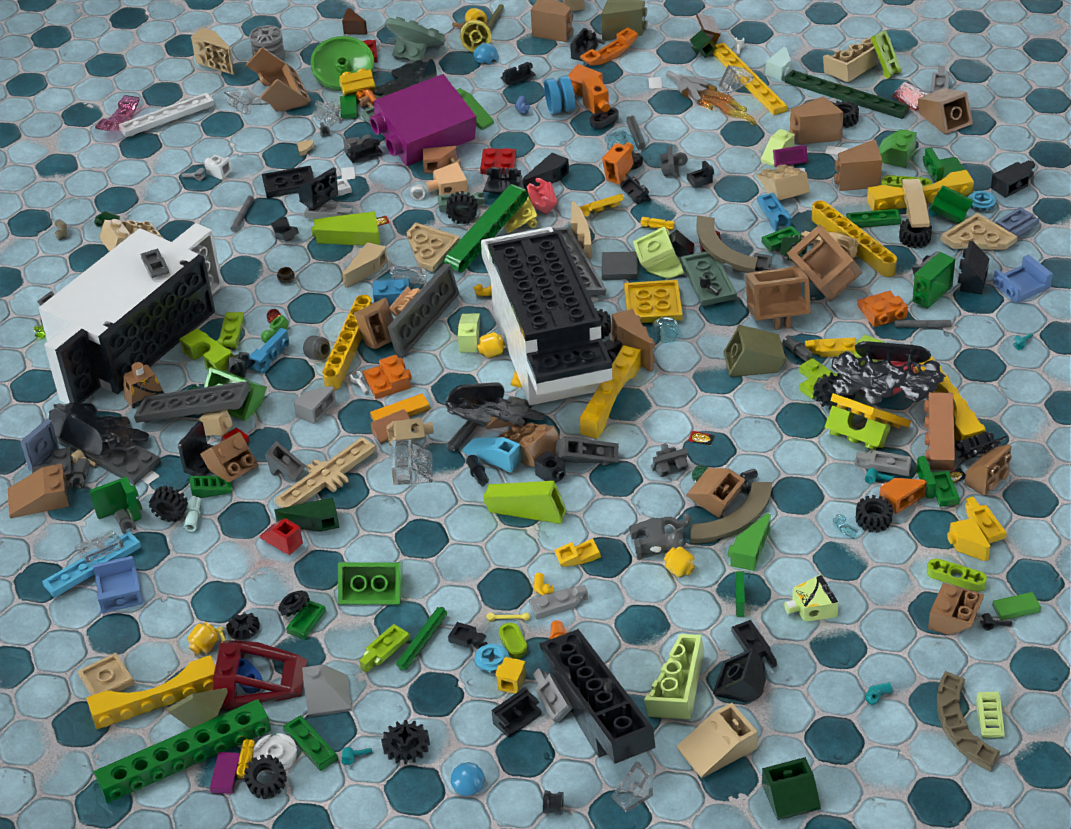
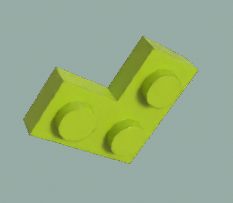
(812, 370)

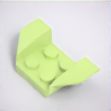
(658, 254)

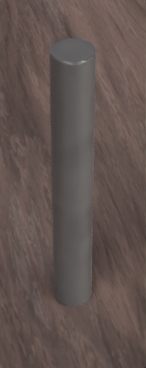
(242, 213)
(922, 323)

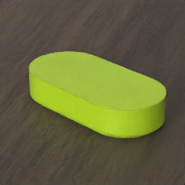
(513, 640)

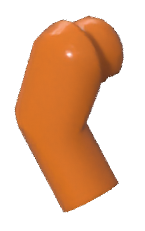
(369, 93)

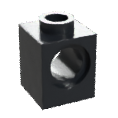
(550, 467)

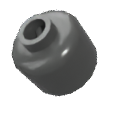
(316, 347)

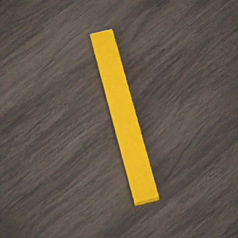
(755, 86)

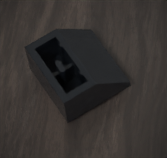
(319, 190)
(973, 269)

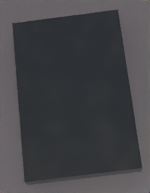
(286, 181)

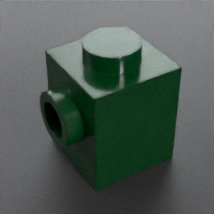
(702, 44)

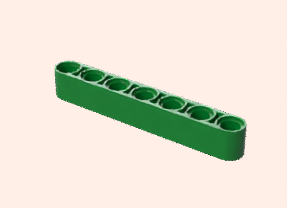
(486, 227)

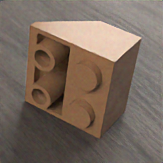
(374, 322)
(230, 458)
(989, 470)
(716, 489)
(954, 609)

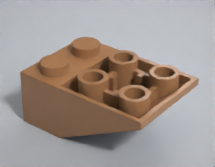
(630, 331)
(533, 440)

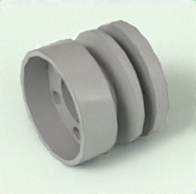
(268, 37)

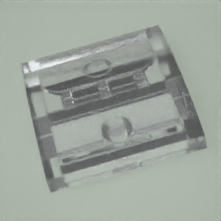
(99, 546)

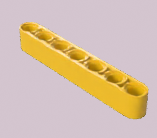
(869, 249)
(345, 346)

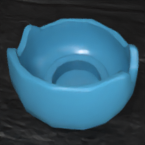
(485, 53)
(467, 779)

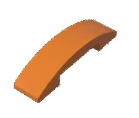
(611, 51)

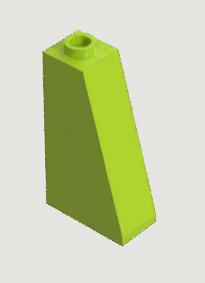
(347, 229)
(526, 500)

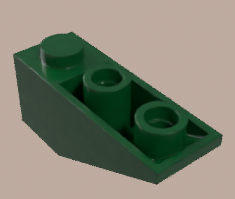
(312, 516)

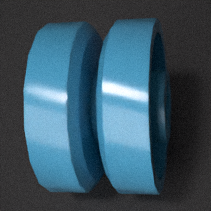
(559, 95)

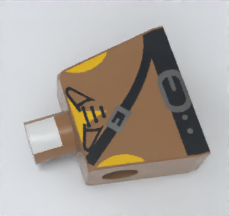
(140, 383)

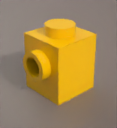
(511, 675)

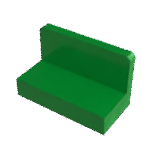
(951, 204)

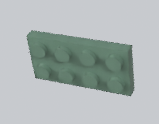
(700, 264)

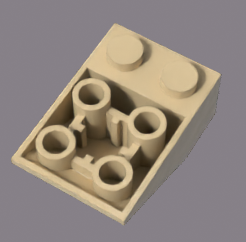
(212, 51)
(784, 181)
(117, 231)
(719, 741)

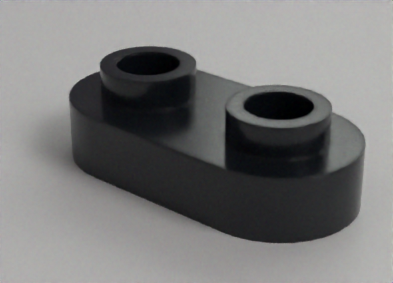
(603, 119)

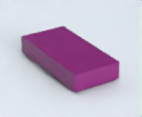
(790, 155)
(225, 773)

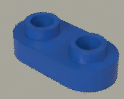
(248, 670)

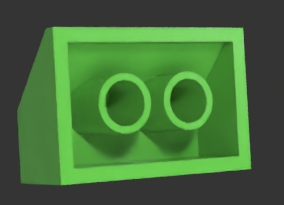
(253, 399)
(370, 582)

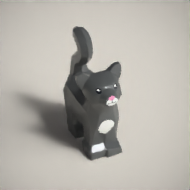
(655, 539)

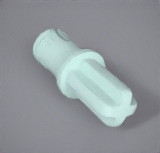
(192, 514)

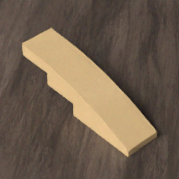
(915, 203)
(580, 228)

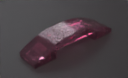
(125, 111)

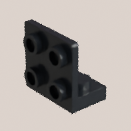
(190, 449)

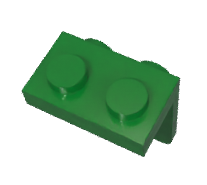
(938, 167)
(114, 497)

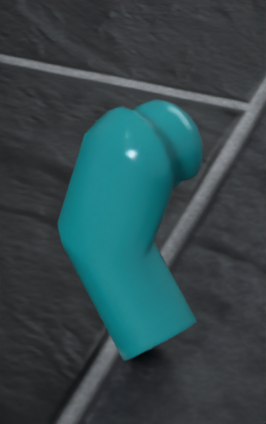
(875, 692)

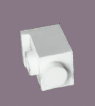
(218, 166)

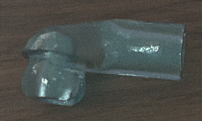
(839, 523)

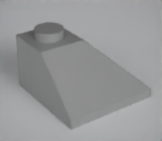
(326, 690)

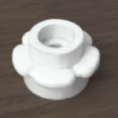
(418, 195)

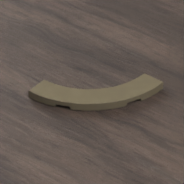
(720, 251)
(736, 521)
(956, 726)

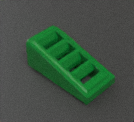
(205, 486)

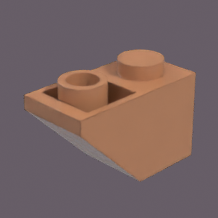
(438, 157)

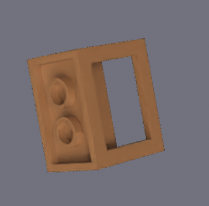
(826, 263)
(777, 294)

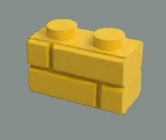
(354, 82)

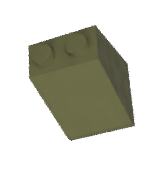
(622, 14)
(753, 352)

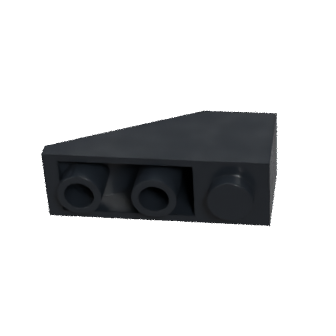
(551, 170)

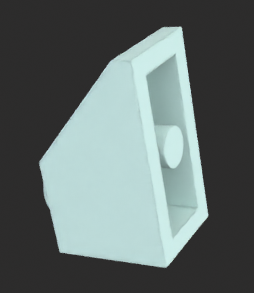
(779, 65)

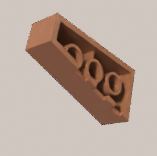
(940, 431)

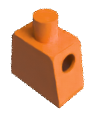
(578, 73)
(595, 94)
(618, 162)

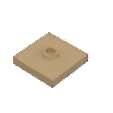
(106, 675)

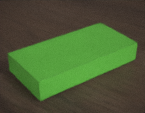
(1016, 606)

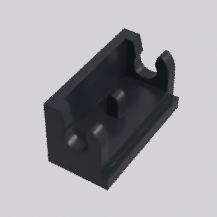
(582, 44)
(516, 712)

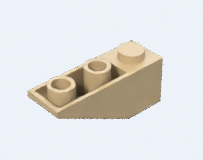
(366, 263)

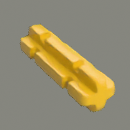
(657, 223)
(245, 756)

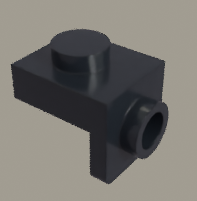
(702, 176)
(283, 230)
(239, 363)

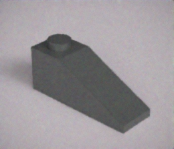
(586, 451)

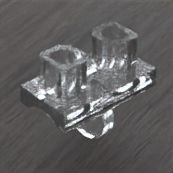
(330, 110)

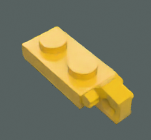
(599, 205)
(831, 347)
(986, 520)

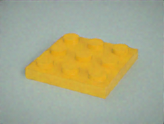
(654, 299)

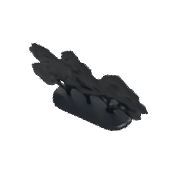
(406, 76)
(881, 377)
(486, 400)
(89, 431)

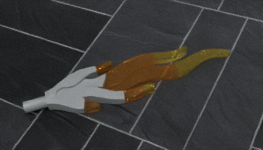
(707, 96)

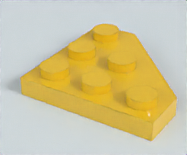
(870, 412)

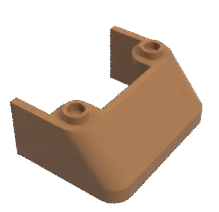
(284, 83)

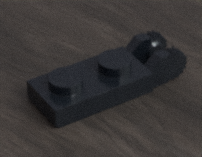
(750, 637)

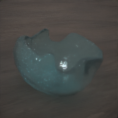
(665, 329)

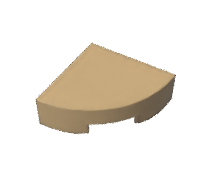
(305, 146)

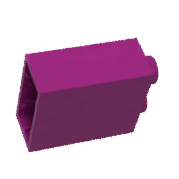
(423, 117)

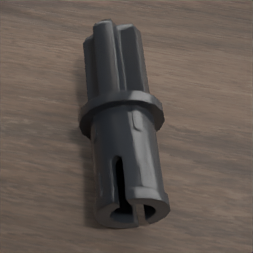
(477, 470)

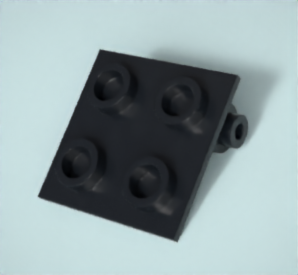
(499, 182)
(979, 443)

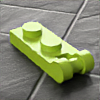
(886, 54)
(231, 329)

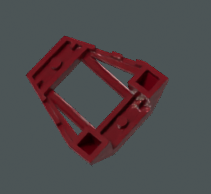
(227, 669)

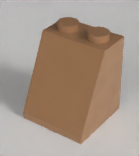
(551, 20)
(946, 109)
(816, 122)
(859, 167)

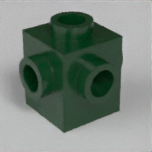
(788, 243)

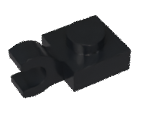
(465, 634)

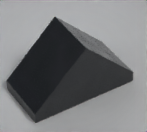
(681, 244)

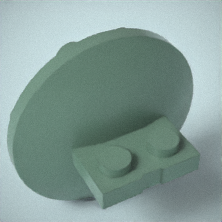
(413, 38)

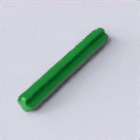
(421, 638)

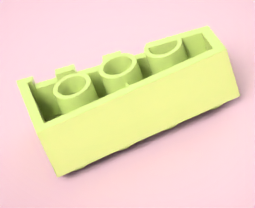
(677, 684)

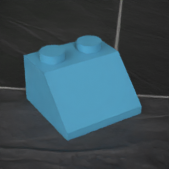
(389, 288)

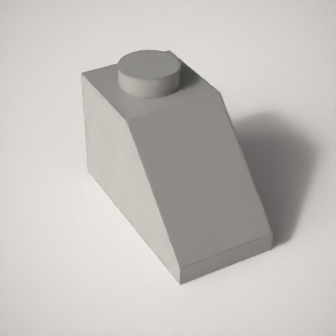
(314, 403)

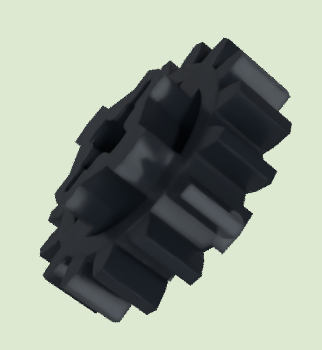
(824, 391)
(405, 742)

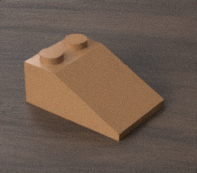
(39, 492)

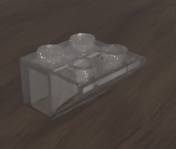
(411, 463)

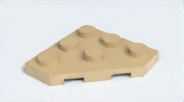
(980, 231)
(430, 245)

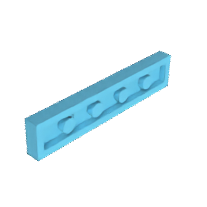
(81, 570)

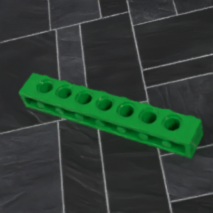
(182, 751)

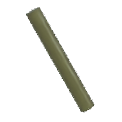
(495, 16)

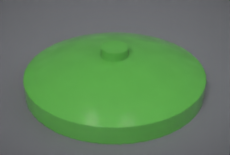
(339, 56)

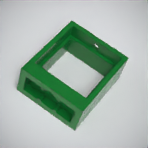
(933, 280)

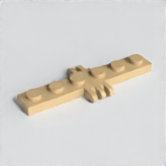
(326, 474)

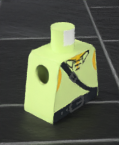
(813, 600)

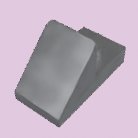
(280, 458)

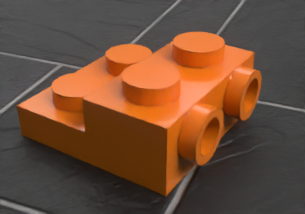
(883, 308)
(388, 377)

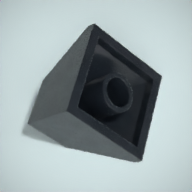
(741, 677)

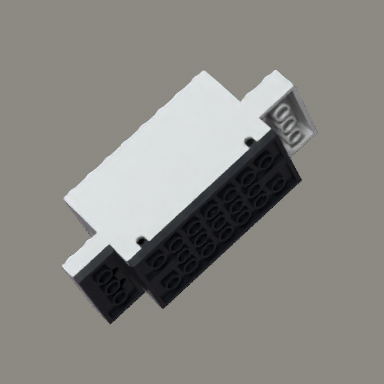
(545, 315)
(125, 316)

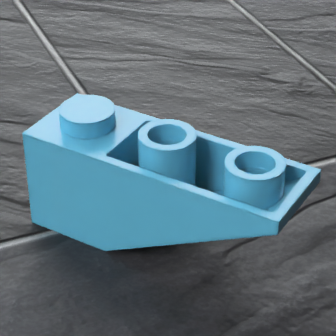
(496, 451)

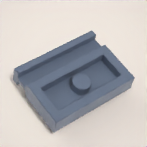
(1018, 221)

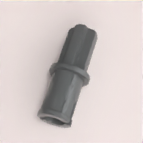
(797, 348)

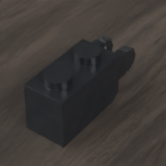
(1012, 178)

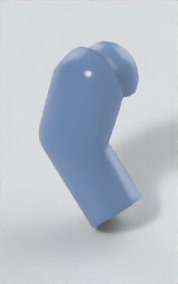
(520, 105)

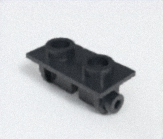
(512, 76)
(358, 153)
(632, 187)

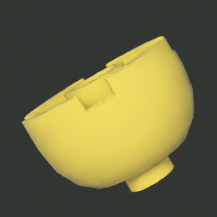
(474, 34)

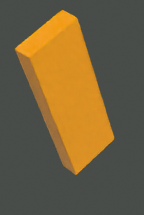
(411, 405)

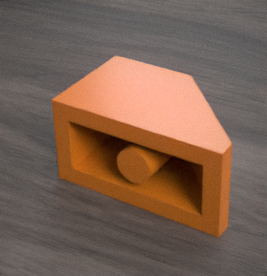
(903, 492)

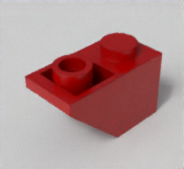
(284, 536)

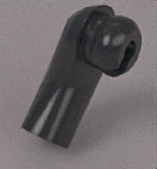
(748, 475)

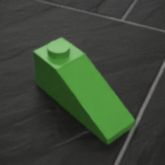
(483, 118)
(749, 544)

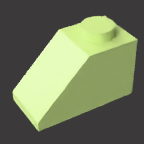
(779, 140)

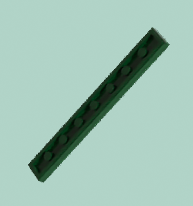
(847, 93)

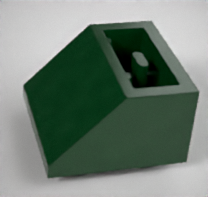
(790, 788)

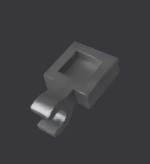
(355, 141)

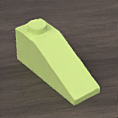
(468, 332)

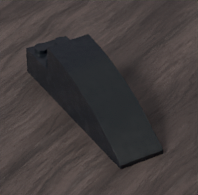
(598, 700)

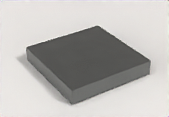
(619, 265)

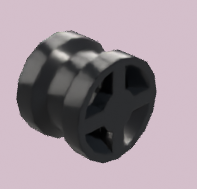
(553, 802)

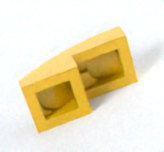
(575, 555)

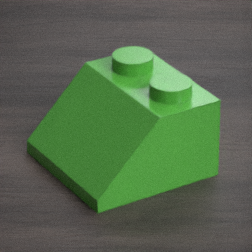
(898, 148)

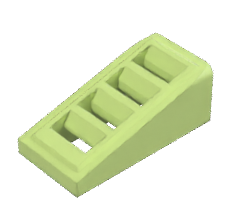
(990, 701)

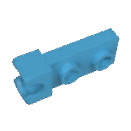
(774, 211)
(269, 351)

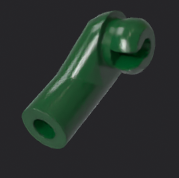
(99, 219)

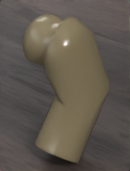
(62, 232)

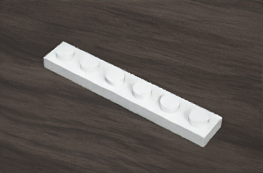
(166, 115)

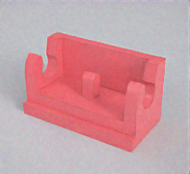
(542, 196)

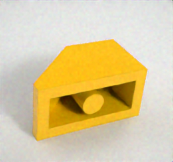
(969, 539)

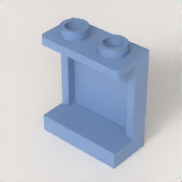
(1024, 280)
(117, 584)

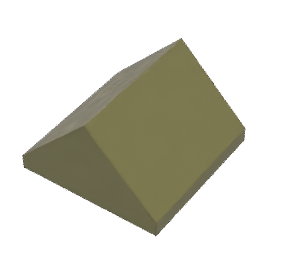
(198, 707)

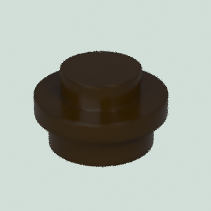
(285, 274)

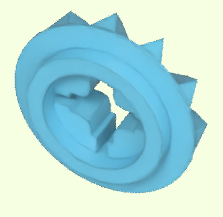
(989, 200)
(484, 654)

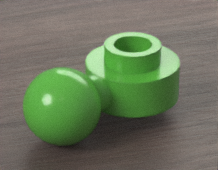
(278, 323)

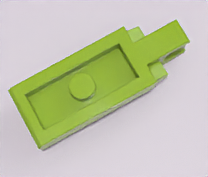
(383, 647)

